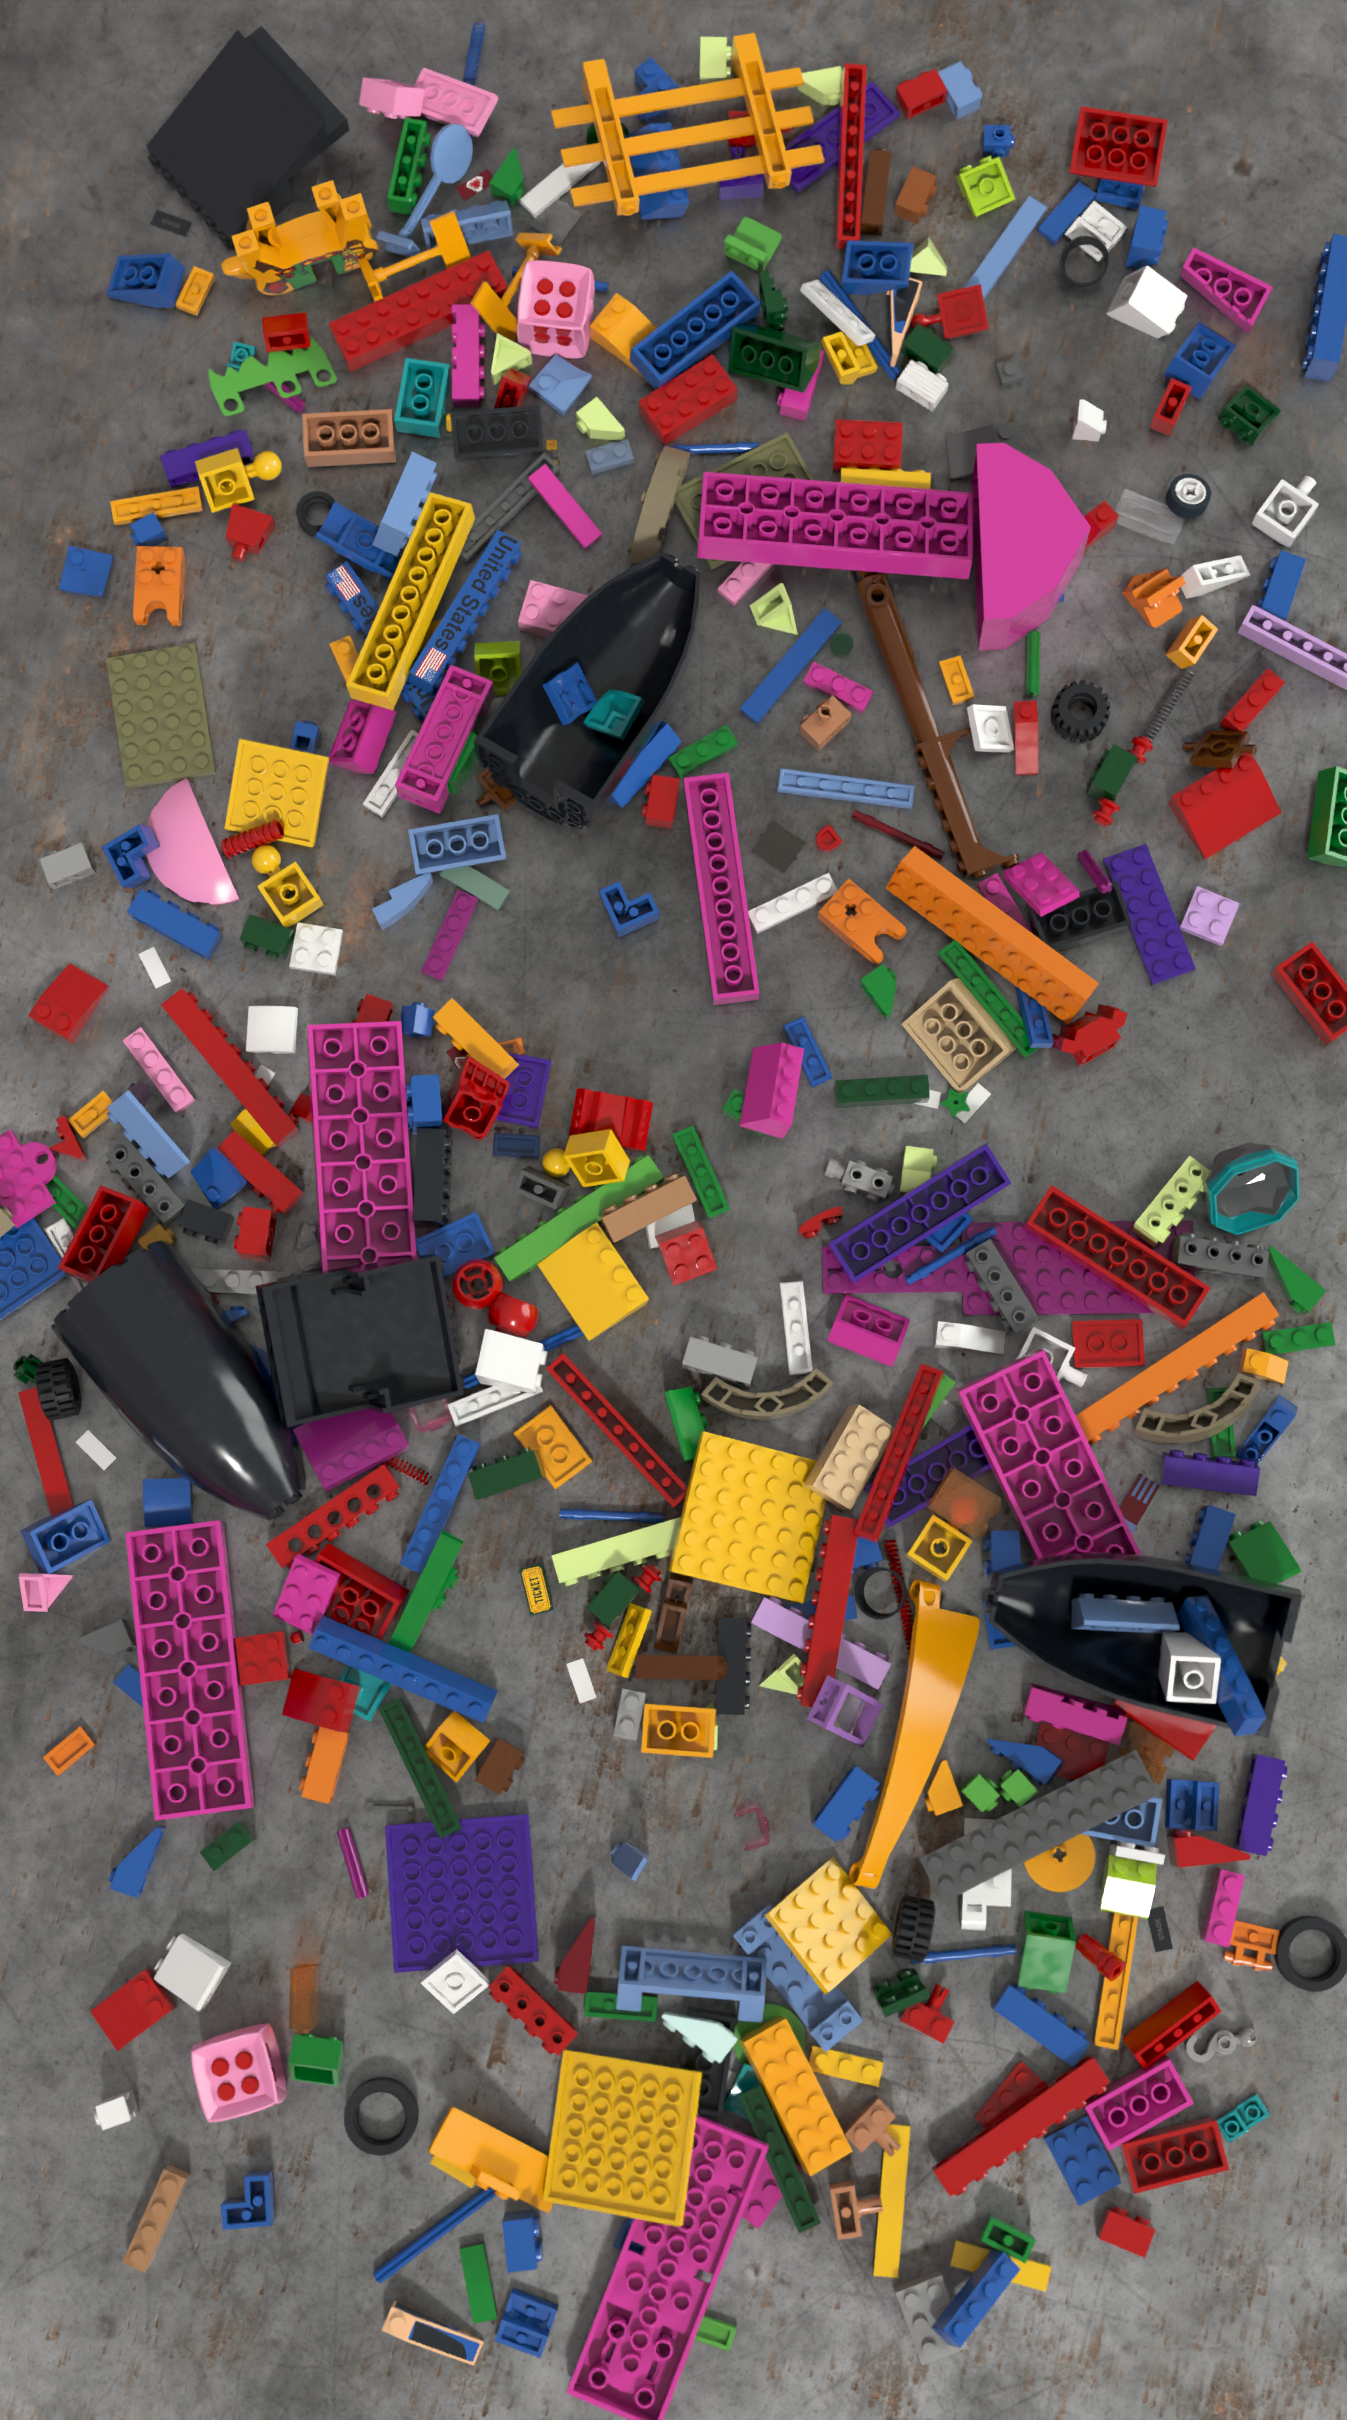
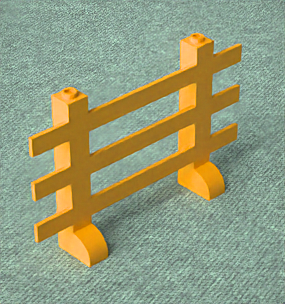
(615, 149)

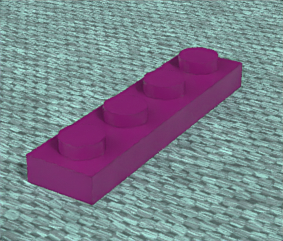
(450, 935)

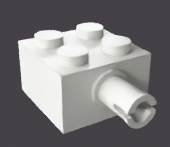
(1286, 511)
(1057, 1353)

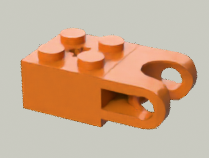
(162, 589)
(867, 923)

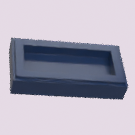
(516, 1146)

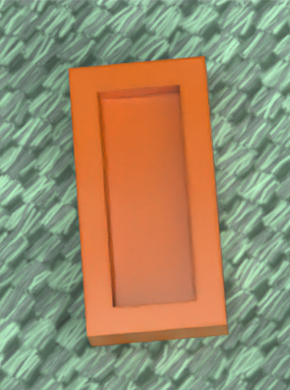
(69, 1751)

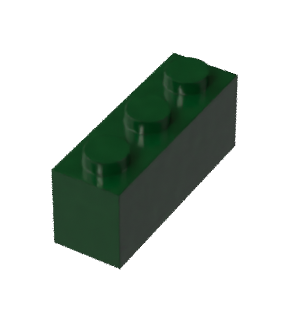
(506, 1473)

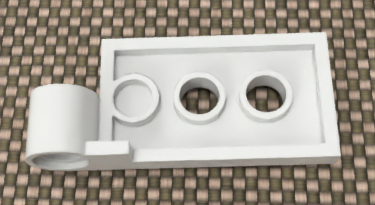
(990, 1893)

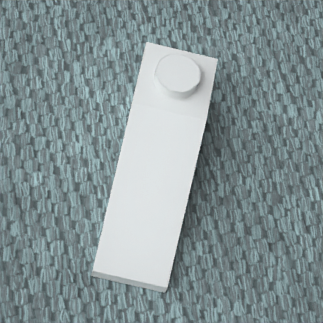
(1213, 575)
(969, 1338)

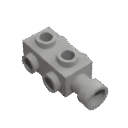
(865, 1183)

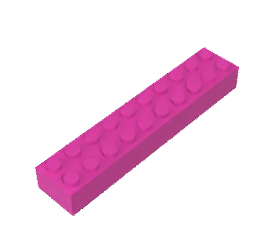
(721, 889)

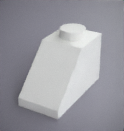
(1088, 422)

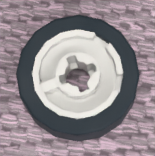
(1188, 496)

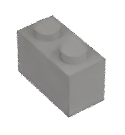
(67, 865)
(629, 1714)

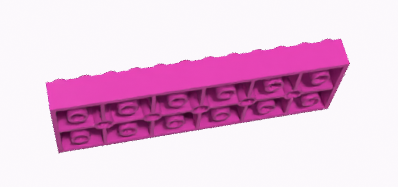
(836, 525)
(360, 1143)
(1044, 1461)
(189, 1670)

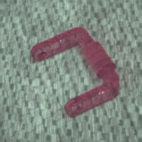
(435, 1425)
(763, 1825)

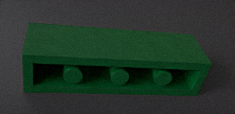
(882, 1091)

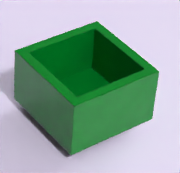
(316, 2059)

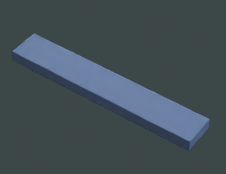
(1008, 245)
(846, 788)

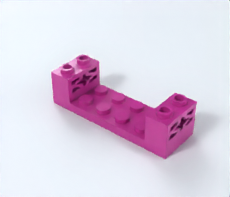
(443, 738)

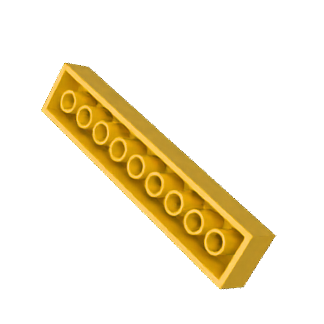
(411, 601)

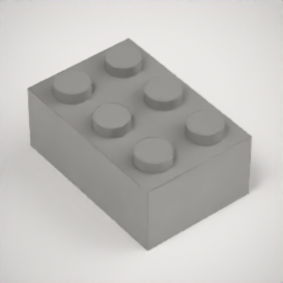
(719, 1361)
(922, 2304)

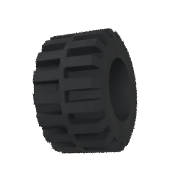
(1083, 694)
(58, 1389)
(913, 1928)

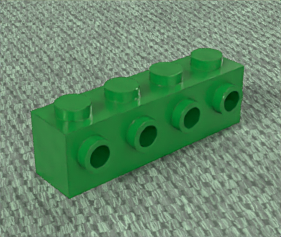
(408, 166)

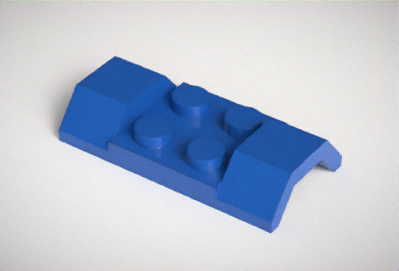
(353, 539)

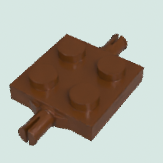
(1220, 748)
(493, 792)

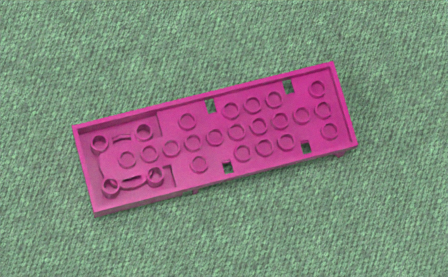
(653, 2296)

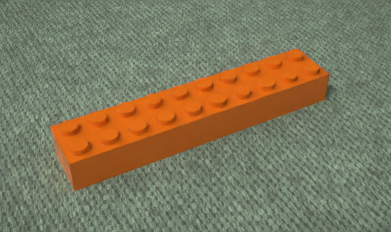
(991, 935)

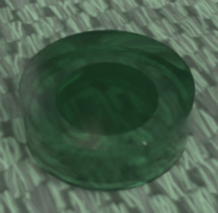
(841, 644)

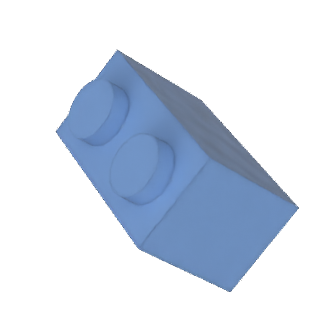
(962, 94)

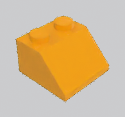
(455, 1746)

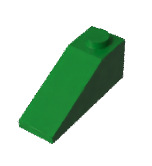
(1296, 1285)

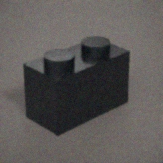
(206, 1222)

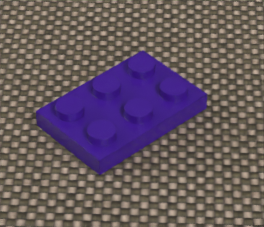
(526, 1091)

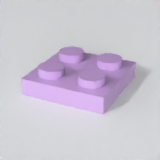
(1209, 916)

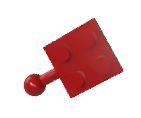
(960, 313)

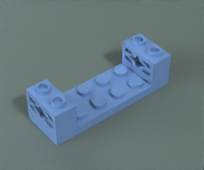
(692, 1975)
(825, 2015)

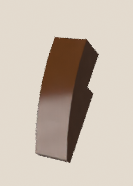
(673, 1613)

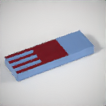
(1138, 1500)

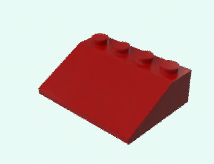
(1118, 146)
(1225, 805)
(362, 1595)
(1180, 1733)

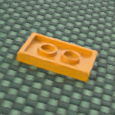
(556, 1445)

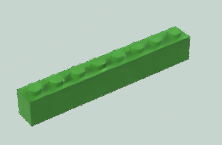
(570, 1222)

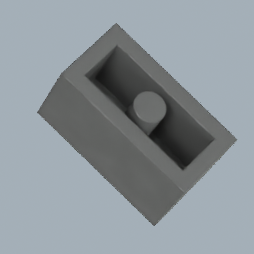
(541, 1187)

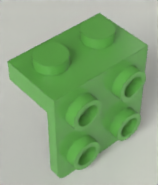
(752, 244)

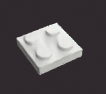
(990, 728)
(316, 949)
(1145, 1853)
(455, 1981)

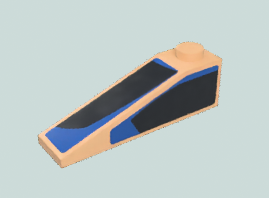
(901, 309)
(431, 2334)

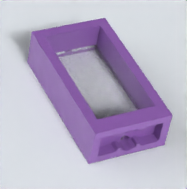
(845, 1711)

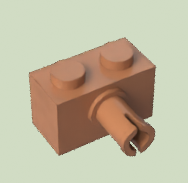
(824, 722)
(871, 2126)
(848, 2209)

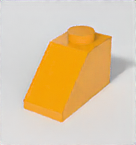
(1263, 1366)
(942, 1791)

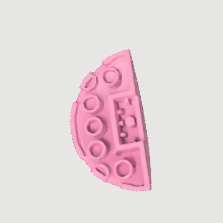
(187, 853)

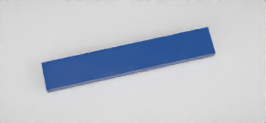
(790, 666)

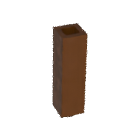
(875, 192)
(680, 1667)

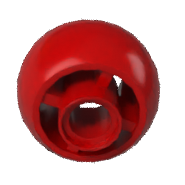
(461, 1275)
(512, 1315)

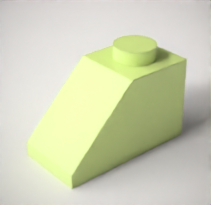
(823, 85)
(599, 422)

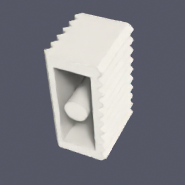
(922, 385)

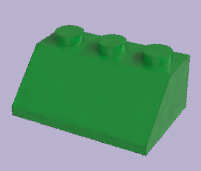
(686, 1420)

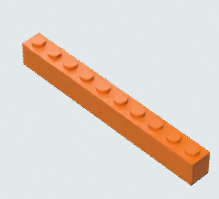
(1176, 1366)

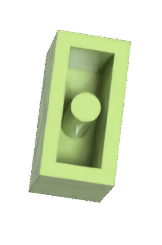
(713, 59)

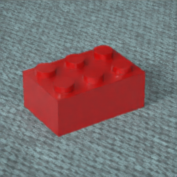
(867, 444)

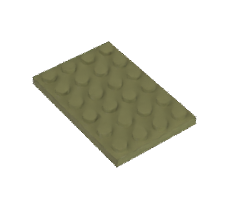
(771, 459)
(160, 716)

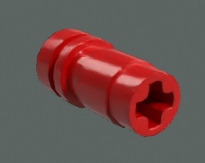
(1106, 1962)

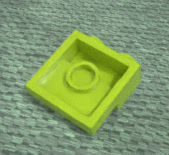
(985, 186)

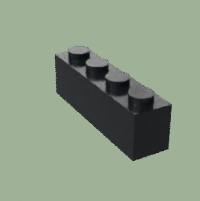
(732, 1645)

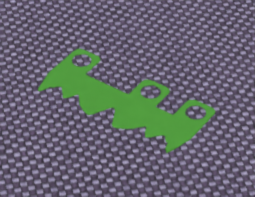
(280, 368)

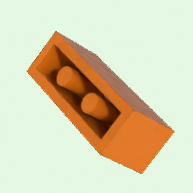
(324, 1765)

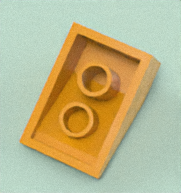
(620, 328)
(678, 1730)

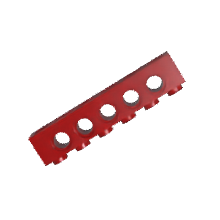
(389, 1488)

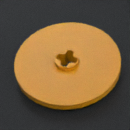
(1069, 1873)

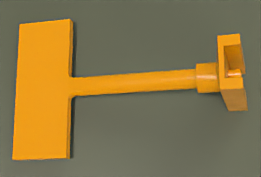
(449, 245)
(496, 310)

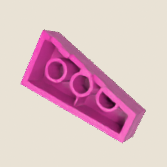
(1227, 288)
(467, 357)
(1075, 1713)

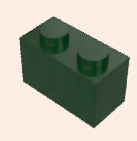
(927, 348)
(266, 937)
(227, 1845)

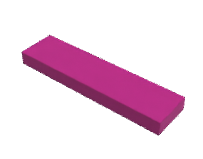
(564, 506)

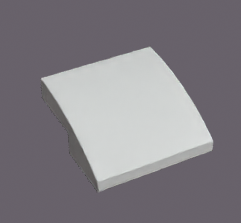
(1098, 224)
(271, 1029)
(674, 1220)

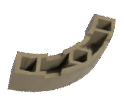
(658, 503)
(770, 1404)
(1203, 1422)

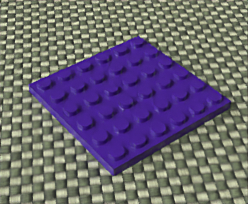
(462, 1893)

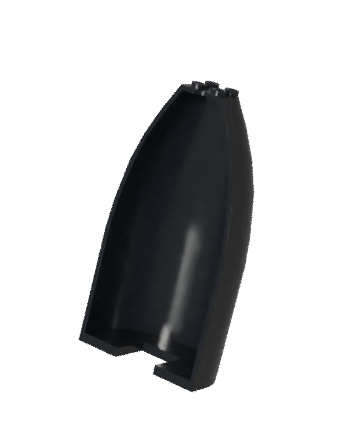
(625, 638)
(185, 1380)
(1035, 1613)

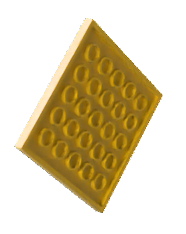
(749, 1519)
(622, 2137)

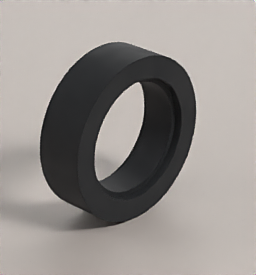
(1282, 1960)
(358, 2136)

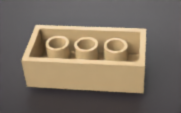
(849, 1457)

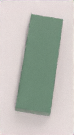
(477, 885)

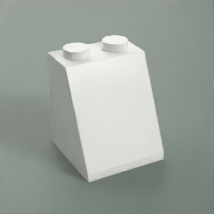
(1147, 302)
(510, 1362)
(1188, 1669)
(191, 1971)

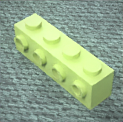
(1171, 1202)

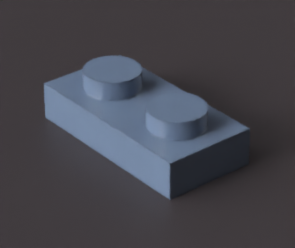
(609, 456)

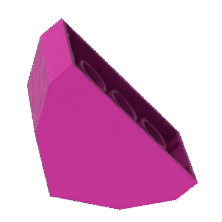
(1024, 543)

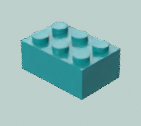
(422, 397)

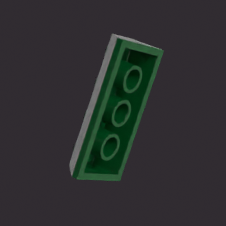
(773, 356)

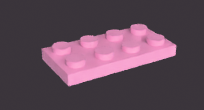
(455, 101)

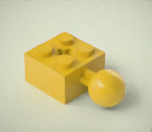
(227, 478)
(283, 882)
(592, 1157)
(954, 1548)

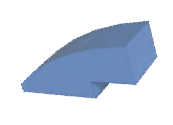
(402, 900)

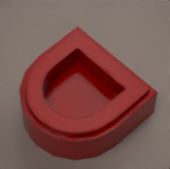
(827, 839)

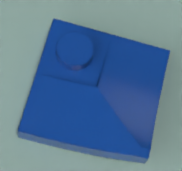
(86, 572)
(218, 1178)

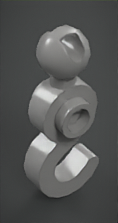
(1222, 2042)

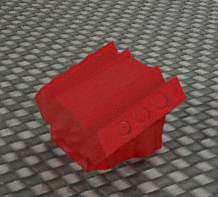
(1091, 1034)
(474, 1099)
(624, 1115)

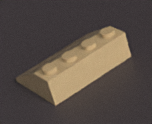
(958, 1035)

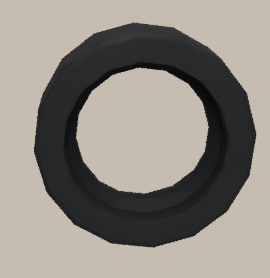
(305, 502)

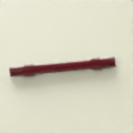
(871, 822)

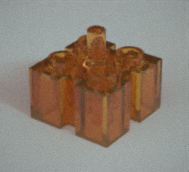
(1150, 1749)

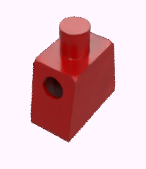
(247, 531)

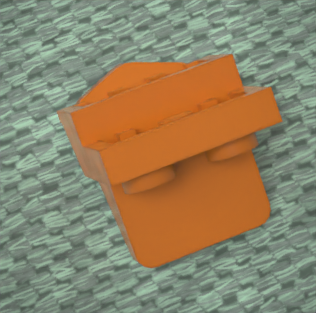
(1155, 596)

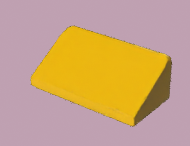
(251, 1132)

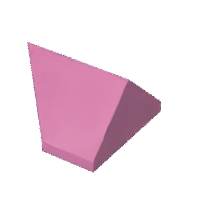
(41, 1590)

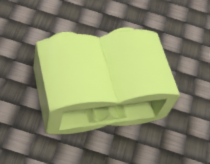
(916, 1167)

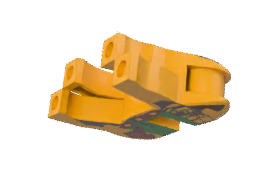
(284, 254)

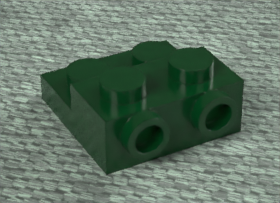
(772, 303)
(1248, 415)
(899, 1992)

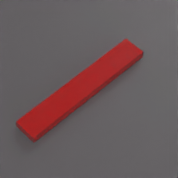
(46, 1453)

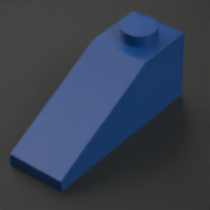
(134, 1869)

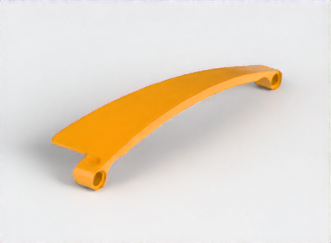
(935, 1677)

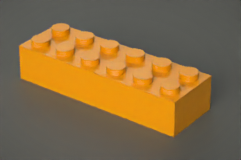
(795, 2095)

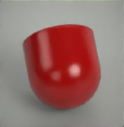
(297, 1637)

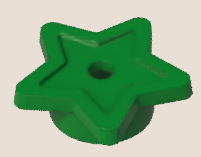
(956, 1108)

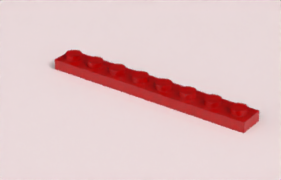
(898, 1453)

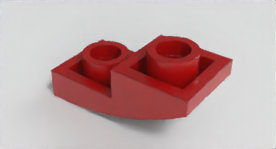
(813, 1225)

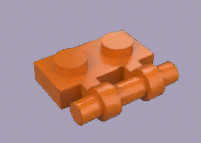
(1252, 1937)

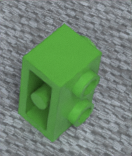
(1015, 1788)
(980, 1792)

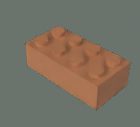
(349, 438)

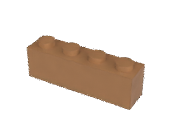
(647, 1207)
(156, 2218)

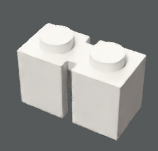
(116, 2110)

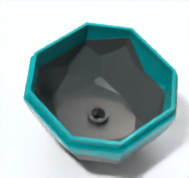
(1251, 1187)

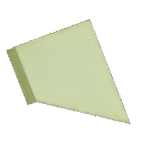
(927, 259)
(508, 356)
(775, 610)
(786, 1676)

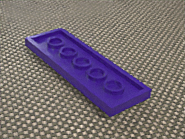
(878, 115)
(1152, 918)

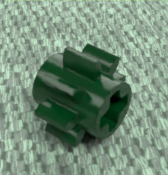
(26, 1368)

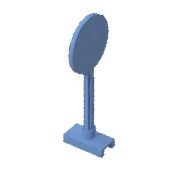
(449, 161)

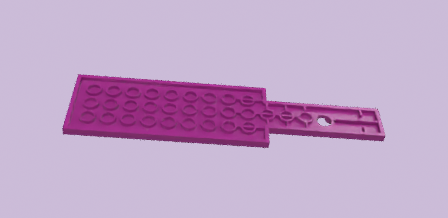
(1045, 1275)

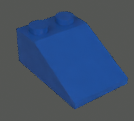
(876, 266)
(147, 279)
(1199, 359)
(65, 1536)

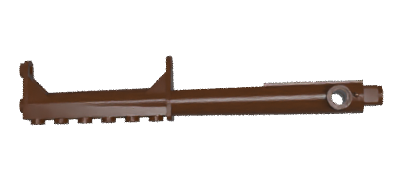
(931, 747)

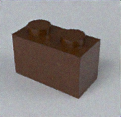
(500, 1766)

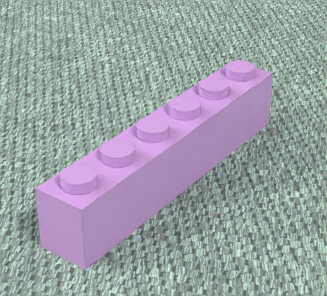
(1295, 645)
(794, 1629)

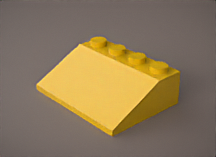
(593, 1282)

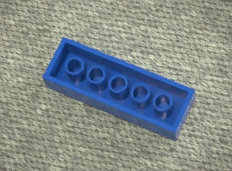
(1329, 314)
(694, 331)

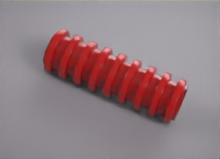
(252, 838)

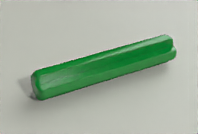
(1033, 664)

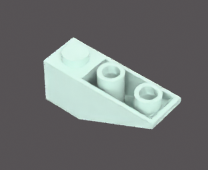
(705, 2033)

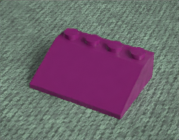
(350, 1444)

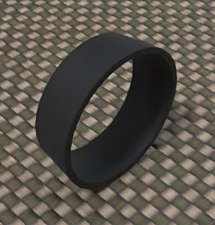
(1084, 240)
(860, 1598)

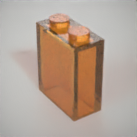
(964, 1503)
(304, 1997)

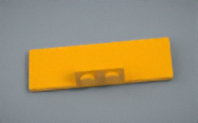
(492, 2158)

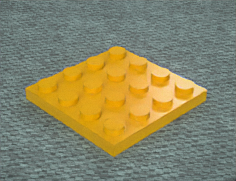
(277, 785)
(828, 1925)

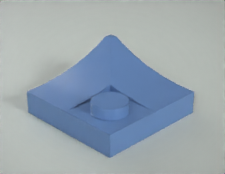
(560, 384)

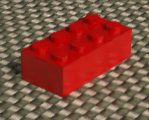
(688, 400)
(1315, 991)
(103, 1234)
(1174, 2155)

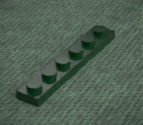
(420, 1768)
(779, 2158)

